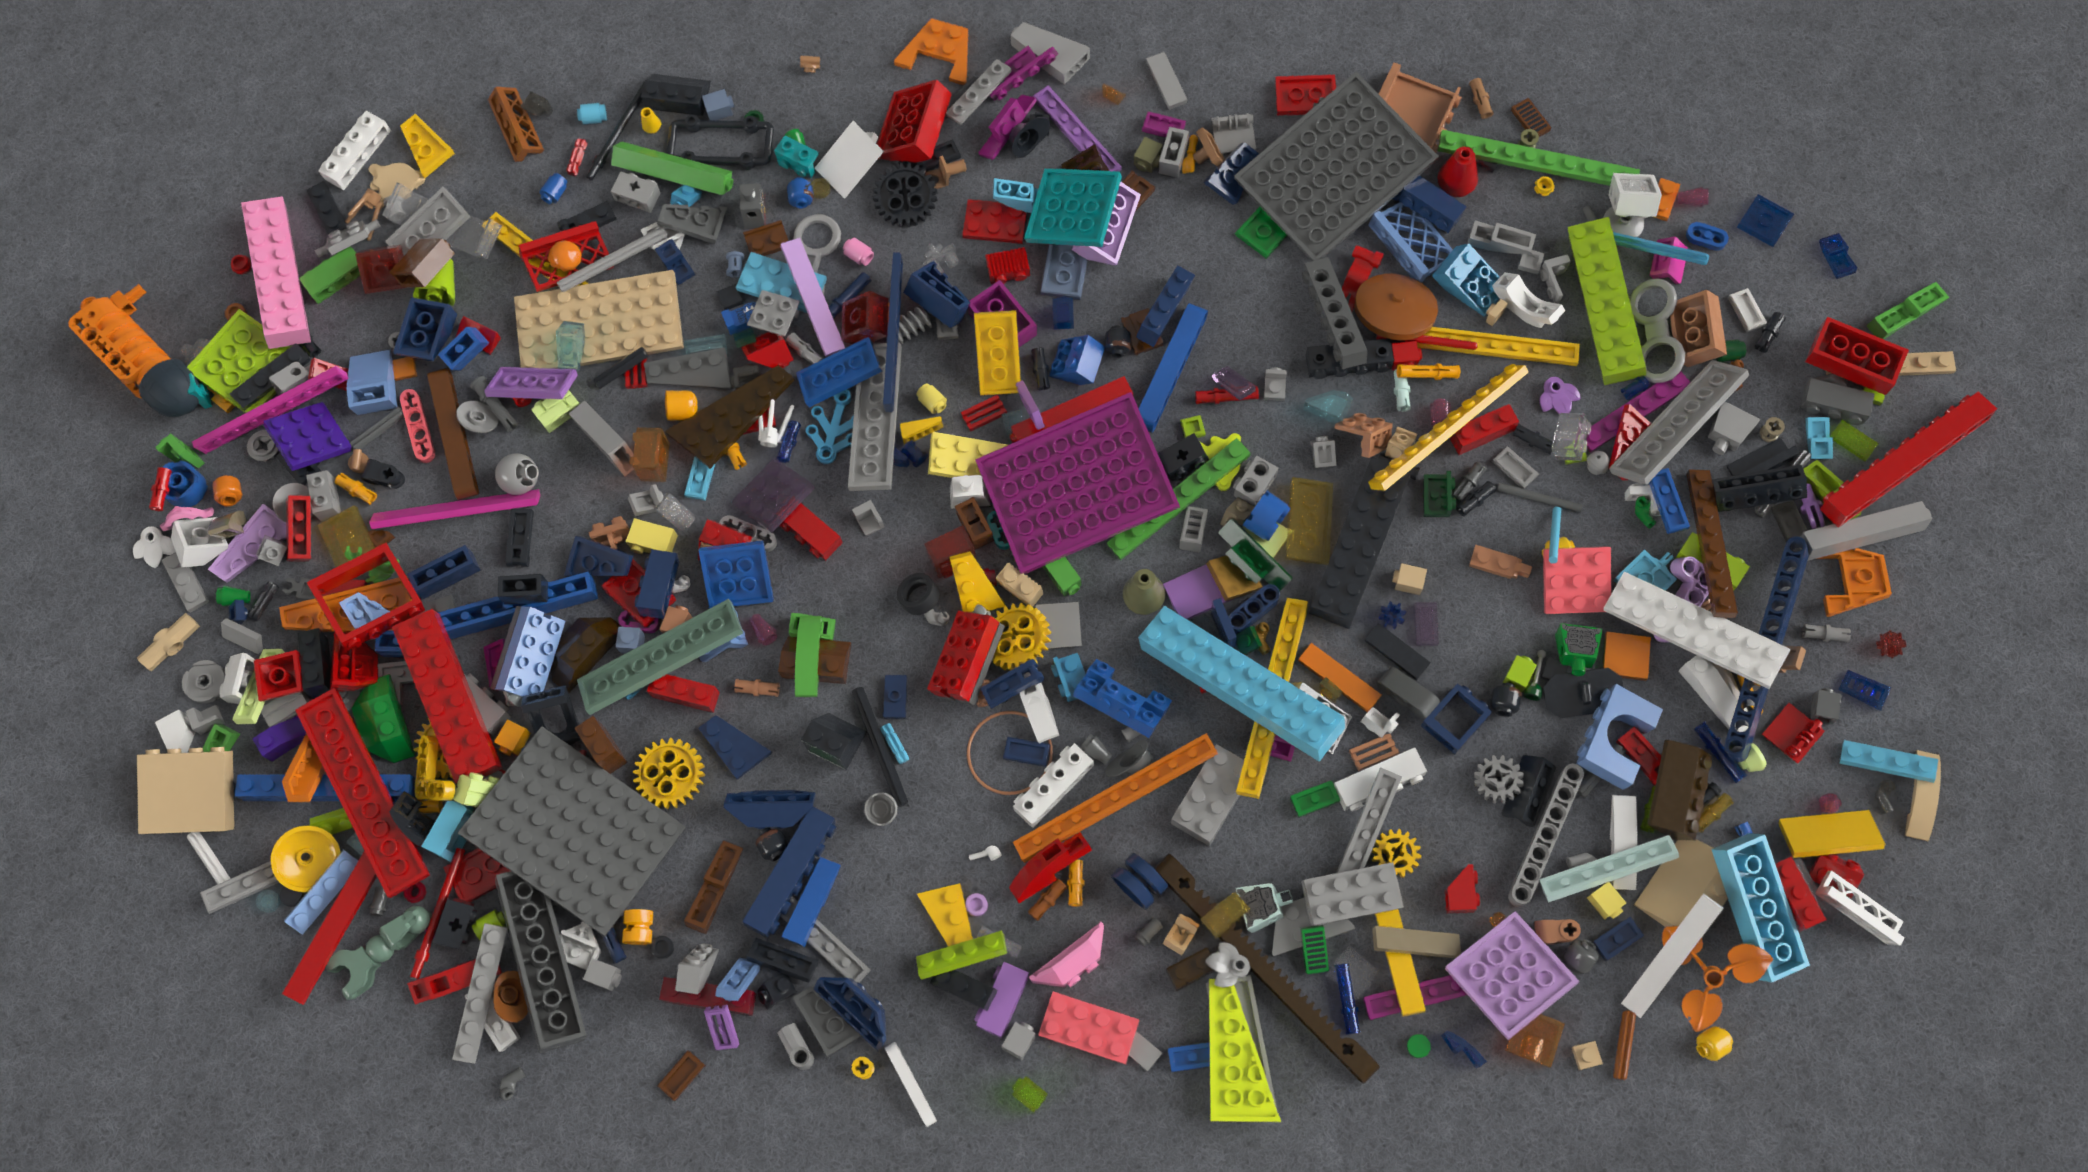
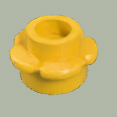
(1544, 181)

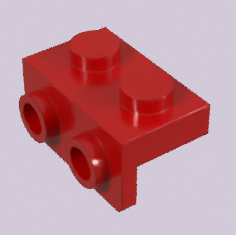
(1848, 870)

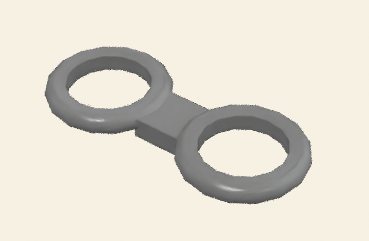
(815, 255)
(1657, 328)

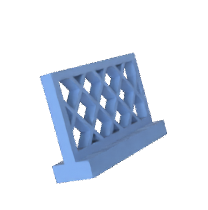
(1400, 246)

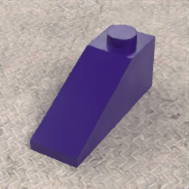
(280, 738)

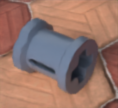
(730, 256)

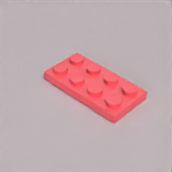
(1089, 1028)

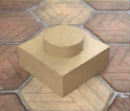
(1495, 311)
(1587, 1055)

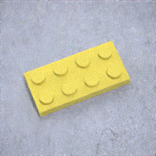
(956, 455)

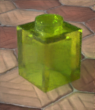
(1029, 1094)

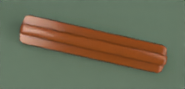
(1624, 1045)

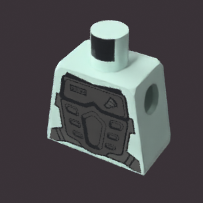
(1263, 904)

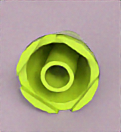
(440, 288)

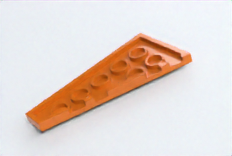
(309, 615)

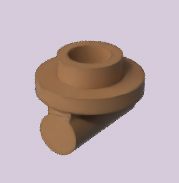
(809, 63)
(357, 461)

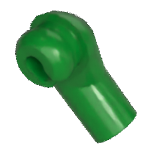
(1642, 511)

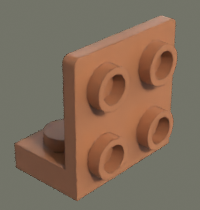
(1375, 432)

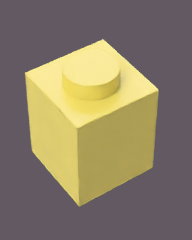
(1607, 901)

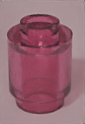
(1439, 410)

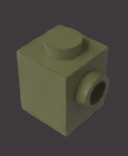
(1148, 155)

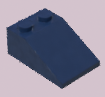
(425, 329)

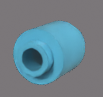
(592, 113)

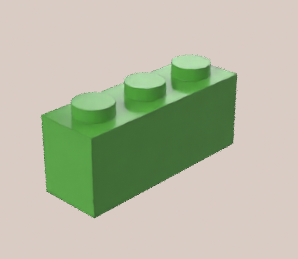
(331, 275)

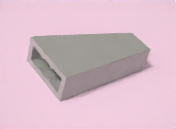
(1070, 53)
(603, 437)

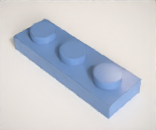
(737, 980)

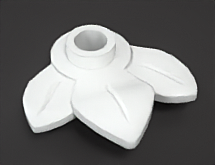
(154, 549)

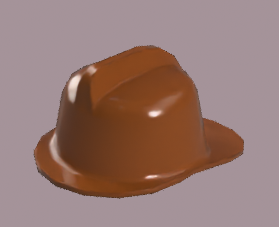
(509, 997)

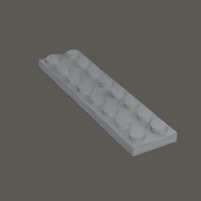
(1679, 422)
(873, 431)

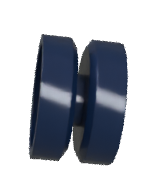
(1139, 881)

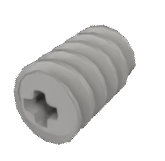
(912, 323)

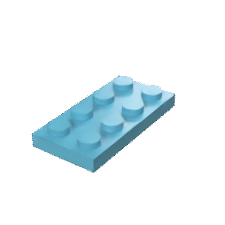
(771, 276)

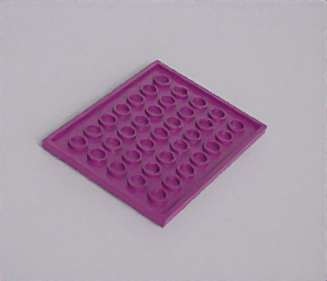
(1077, 483)

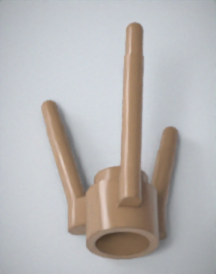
(370, 200)

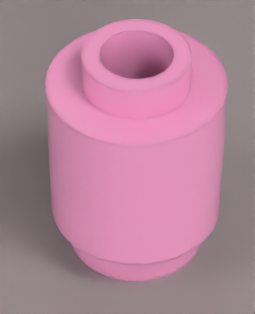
(858, 251)

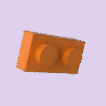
(1669, 192)

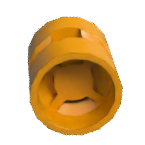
(637, 927)

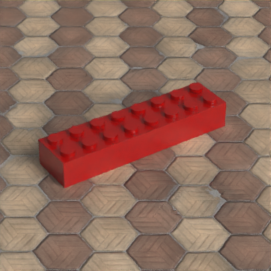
(446, 696)

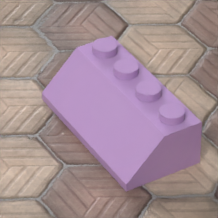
(1117, 230)

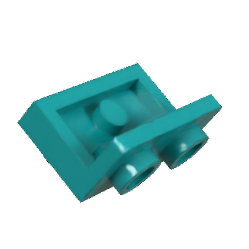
(796, 157)

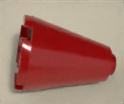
(1459, 173)

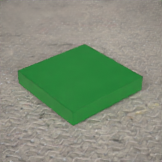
(1261, 233)

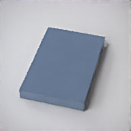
(1063, 272)

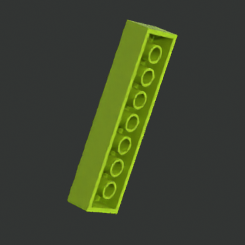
(1606, 301)

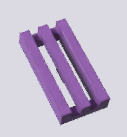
(719, 1012)

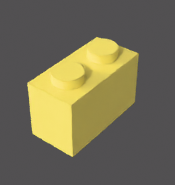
(647, 536)

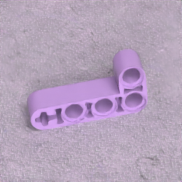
(1691, 582)

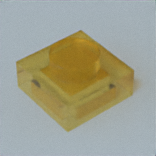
(1329, 690)

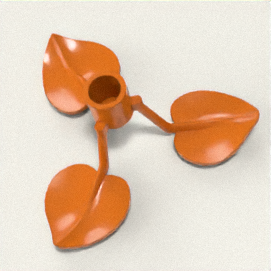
(1748, 966)

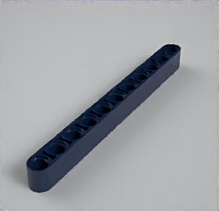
(1771, 618)

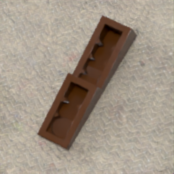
(713, 888)

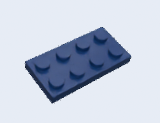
(838, 372)

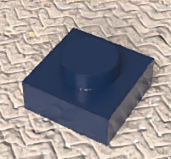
(237, 611)

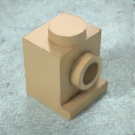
(1399, 442)

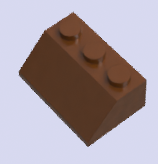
(832, 660)

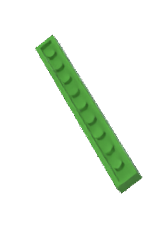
(1533, 158)

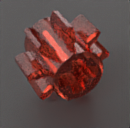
(1891, 644)

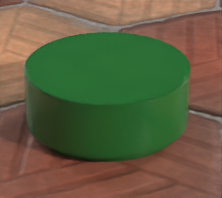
(1418, 1046)

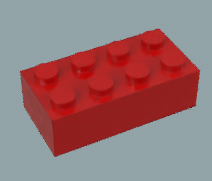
(1857, 356)

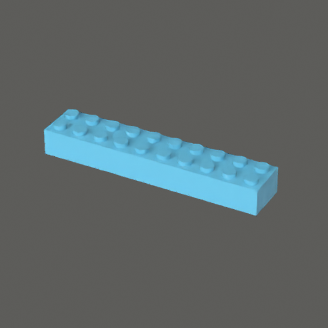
(1242, 683)

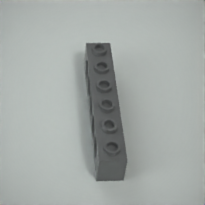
(1334, 313)

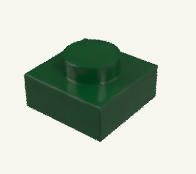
(1248, 641)

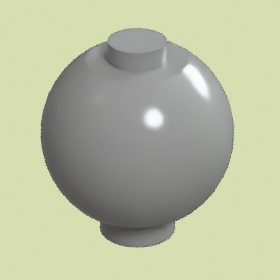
(516, 474)

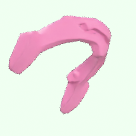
(184, 512)

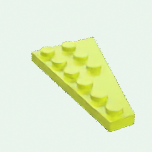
(1236, 1073)

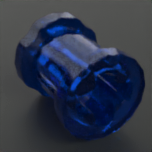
(914, 453)

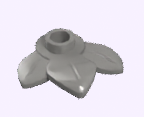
(1225, 964)

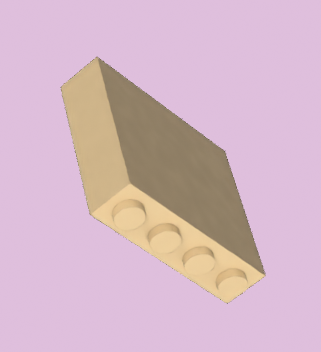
(185, 791)

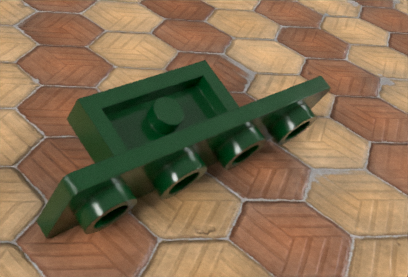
(1252, 557)

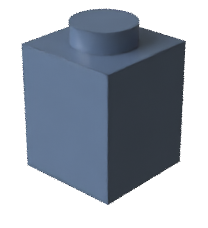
(718, 105)
(629, 639)

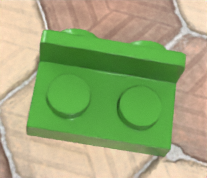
(177, 450)

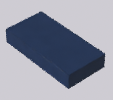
(1026, 751)

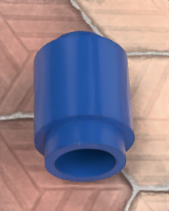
(553, 188)

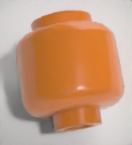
(227, 490)

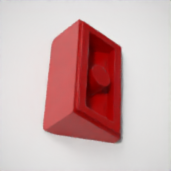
(490, 335)

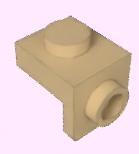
(1181, 934)

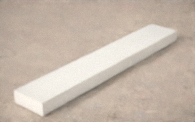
(1672, 955)

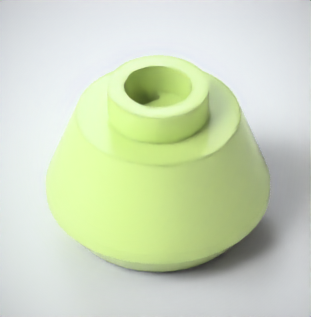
(1754, 761)

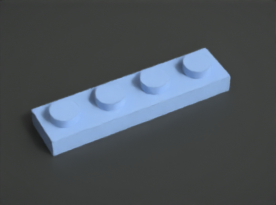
(321, 892)

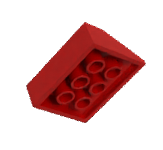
(914, 122)

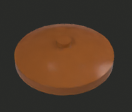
(1396, 306)

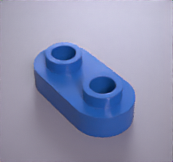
(1706, 236)

